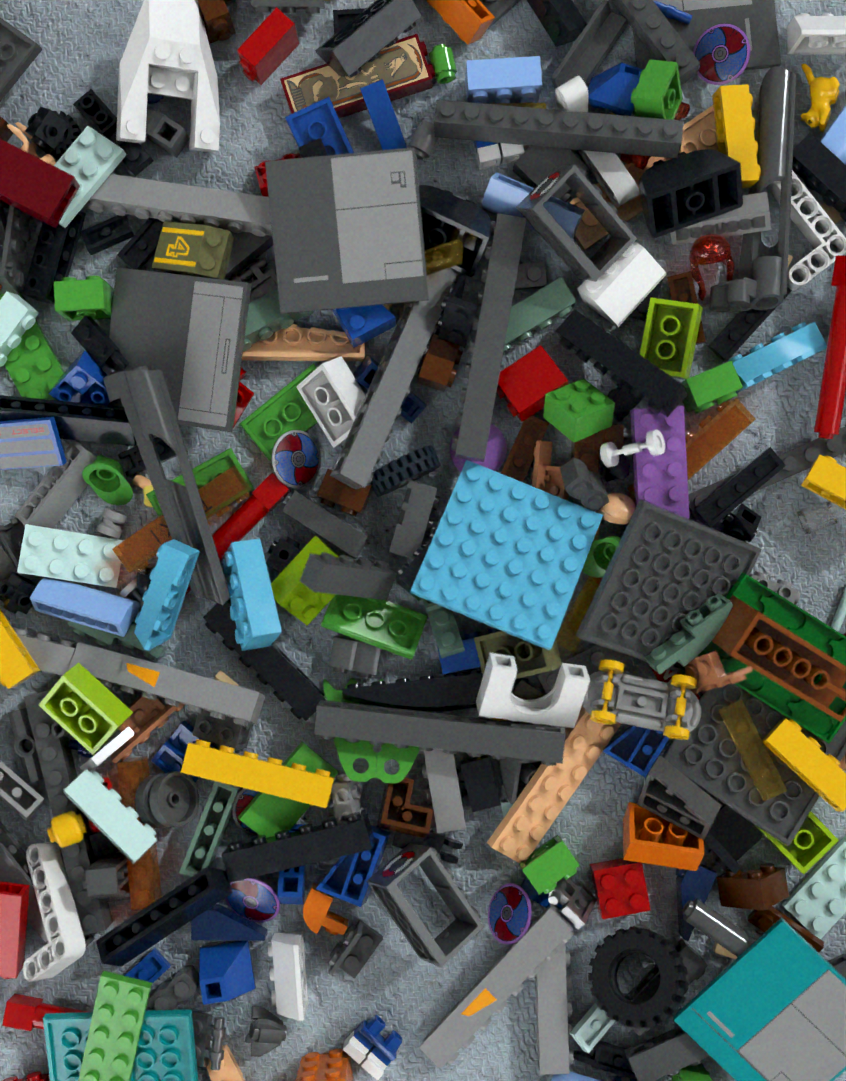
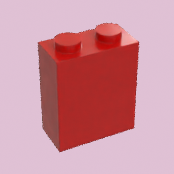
(268, 46)
(528, 381)

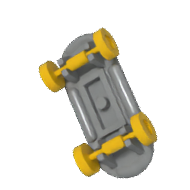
(642, 701)

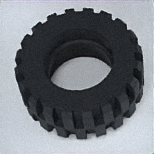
(604, 978)

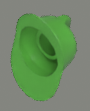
(107, 480)
(600, 556)

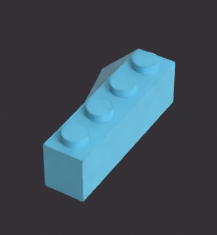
(778, 355)
(165, 593)

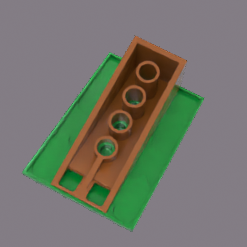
(792, 656)

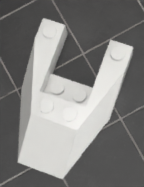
(169, 58)

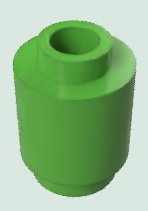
(443, 63)

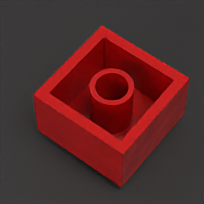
(619, 888)

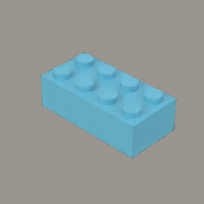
(250, 595)

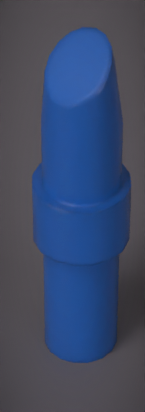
(671, 12)

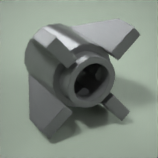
(265, 1031)

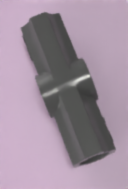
(29, 759)

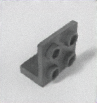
(222, 731)
(356, 949)

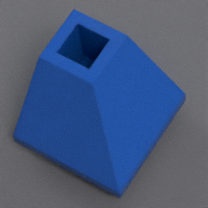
(614, 88)
(82, 383)
(225, 971)

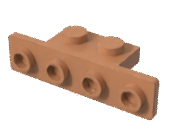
(545, 476)
(711, 674)
(146, 717)

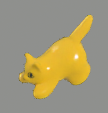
(823, 94)

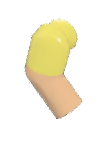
(145, 484)

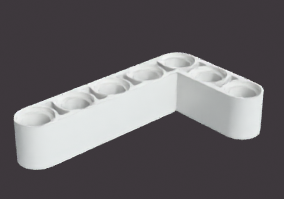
(604, 166)
(806, 225)
(57, 911)

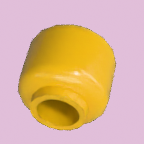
(67, 829)

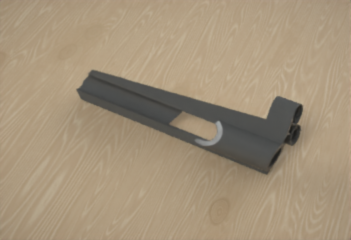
(762, 268)
(150, 413)

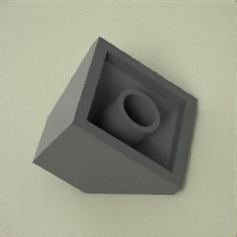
(516, 776)

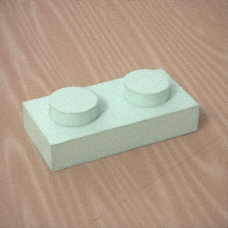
(591, 1028)

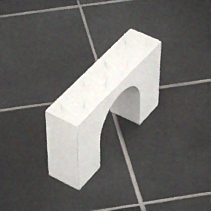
(556, 708)

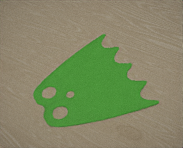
(350, 751)

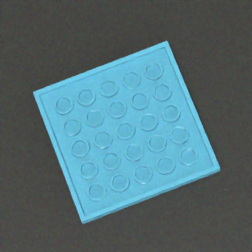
(507, 555)

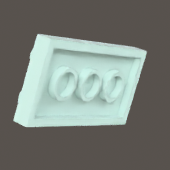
(90, 161)
(69, 556)
(822, 894)

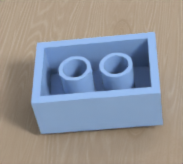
(503, 80)

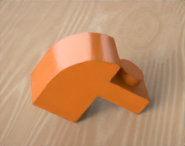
(317, 913)

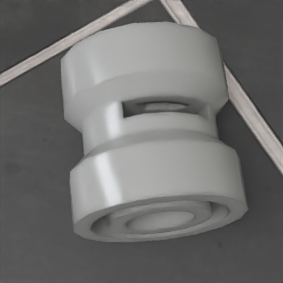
(112, 523)

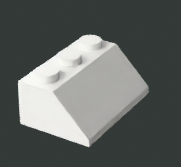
(816, 34)
(623, 285)
(333, 398)
(289, 974)

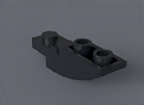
(105, 123)

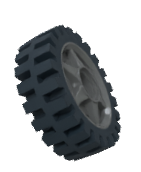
(405, 468)

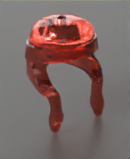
(710, 250)

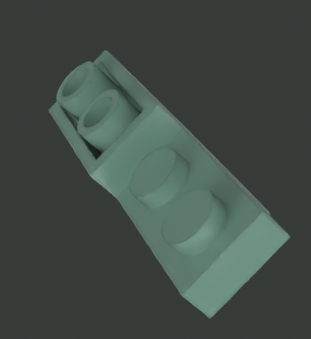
(444, 629)
(698, 631)
(129, 640)

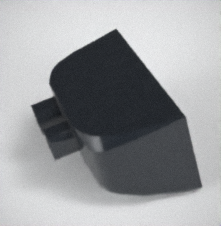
(689, 190)
(452, 218)

